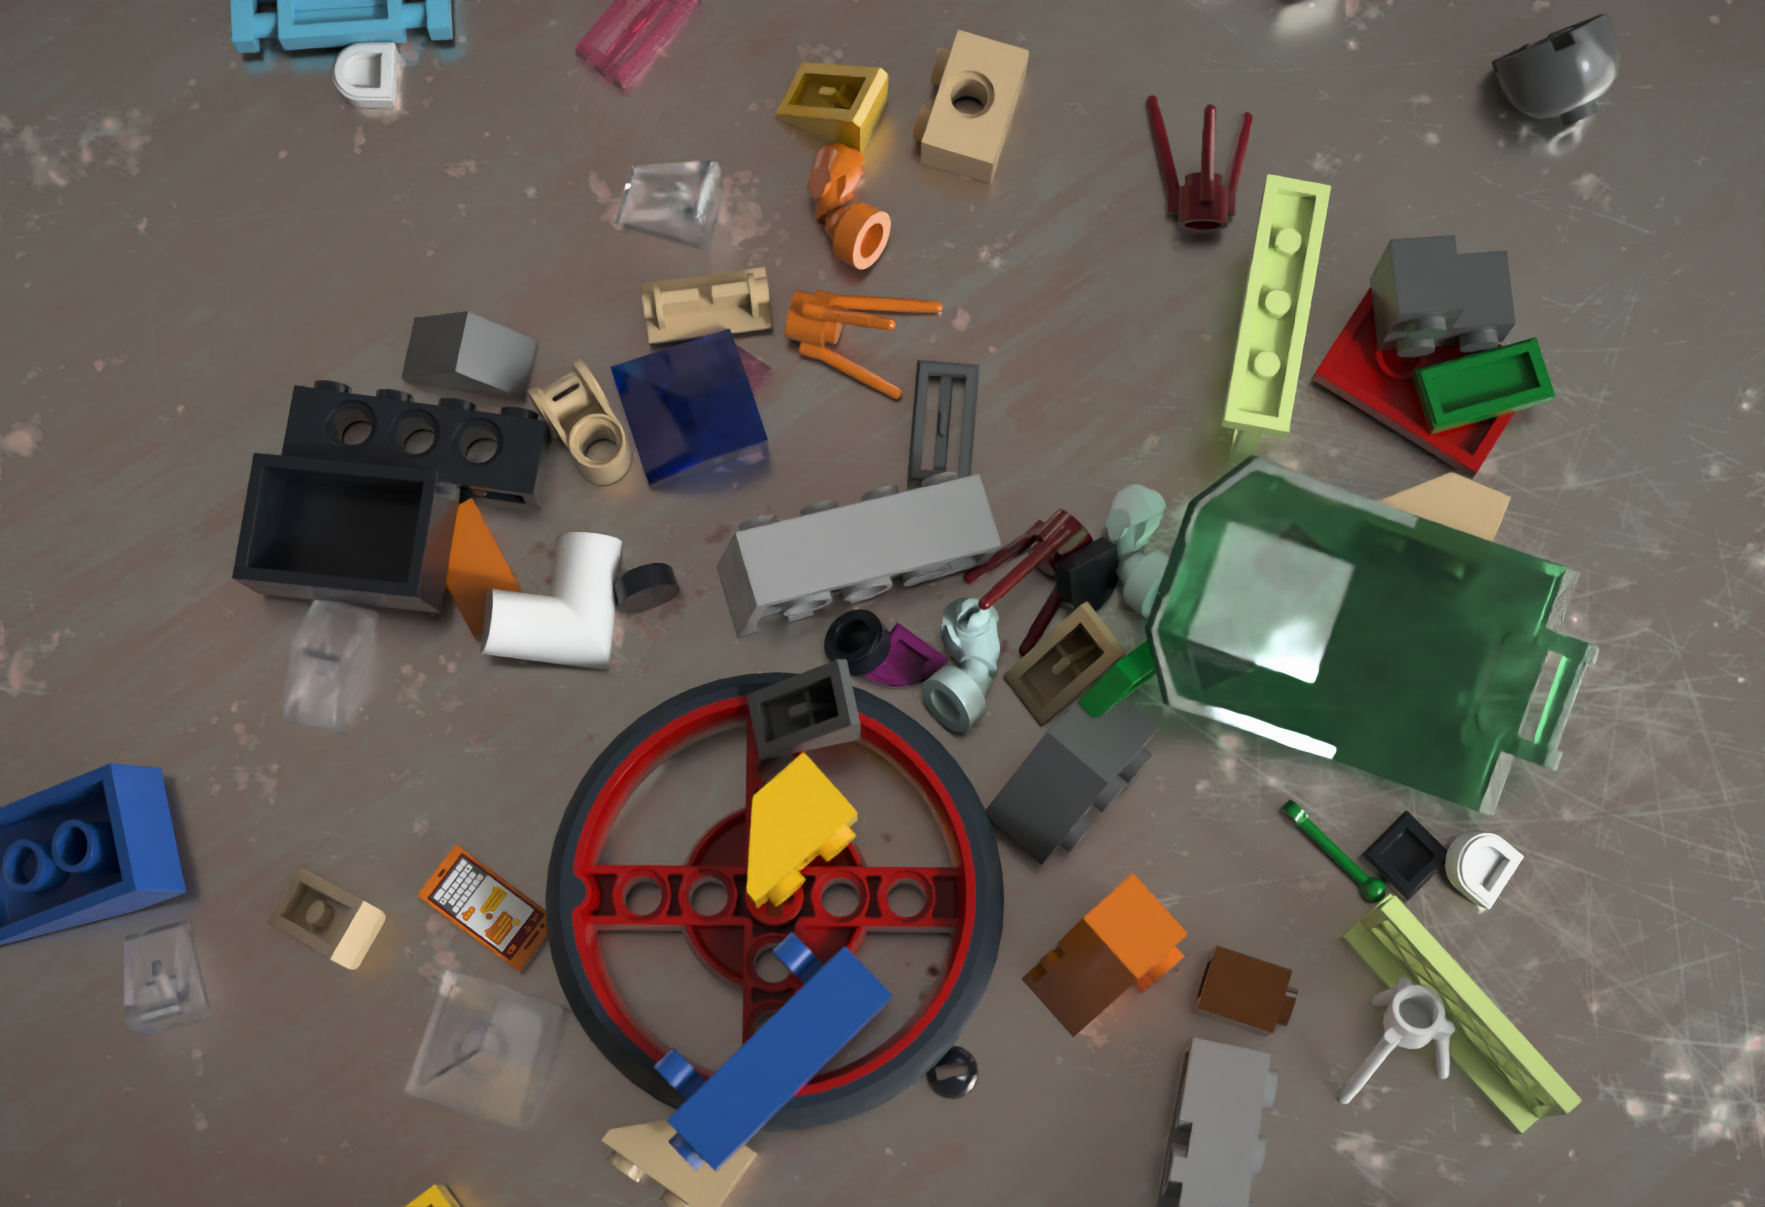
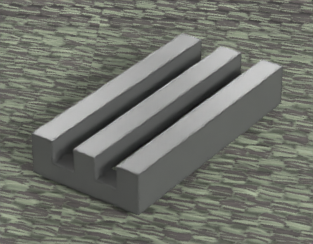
(947, 371)

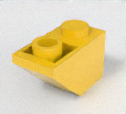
(790, 826)

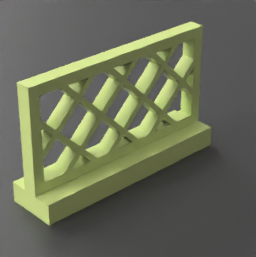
(1275, 312)
(1484, 1041)

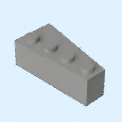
(856, 548)
(1216, 1126)

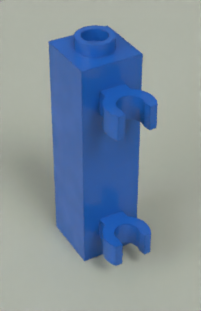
(776, 1060)

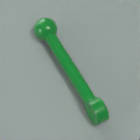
(1372, 888)

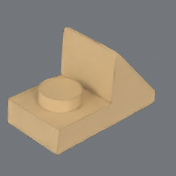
(328, 919)

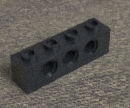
(509, 477)

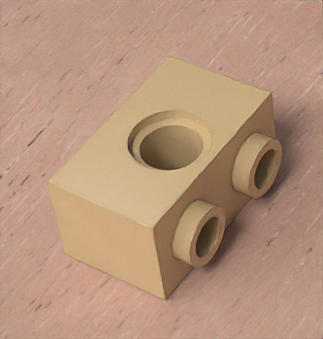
(976, 69)

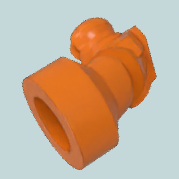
(858, 230)

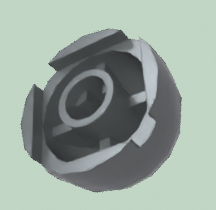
(1562, 71)

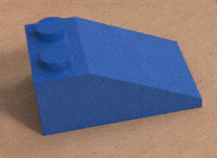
(86, 851)

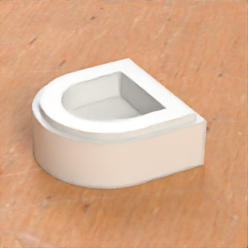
(367, 74)
(1481, 865)

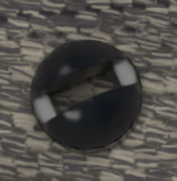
(955, 1086)

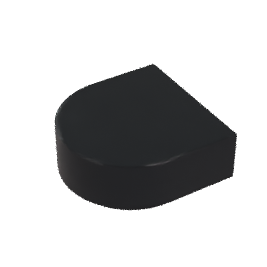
(1088, 574)

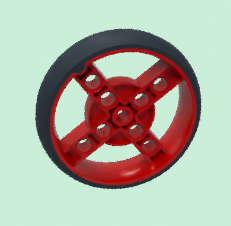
(593, 898)

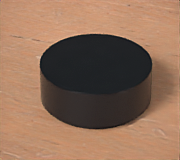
(645, 587)
(860, 640)

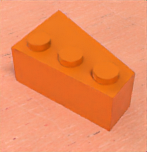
(1111, 948)

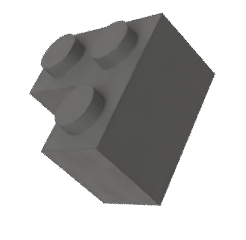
(1440, 298)
(1068, 772)

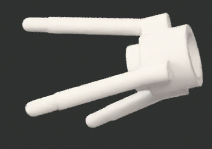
(1409, 1022)

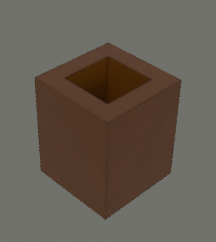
(1245, 992)

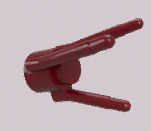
(1203, 200)
(1045, 546)

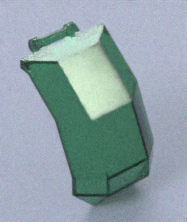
(1363, 633)

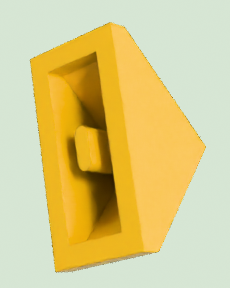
(836, 102)

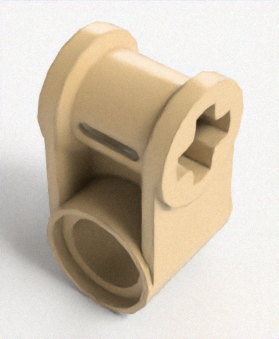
(577, 417)

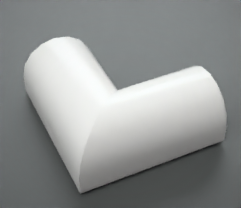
(572, 622)

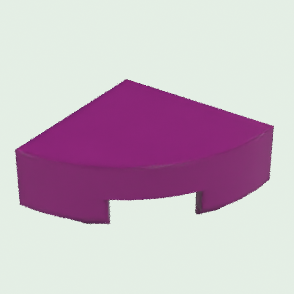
(908, 661)

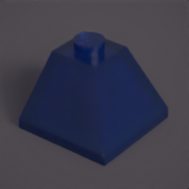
(690, 407)

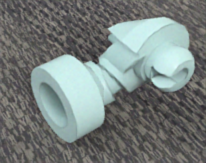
(1129, 524)
(971, 638)

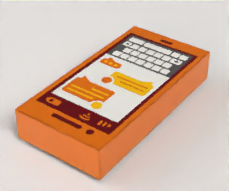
(487, 908)

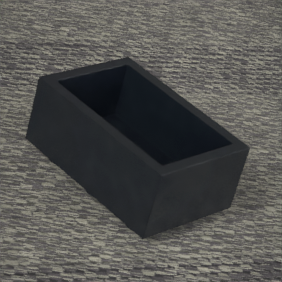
(347, 532)

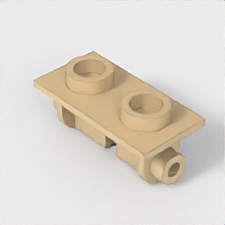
(706, 305)

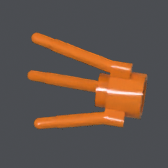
(820, 318)

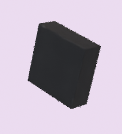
(1405, 856)

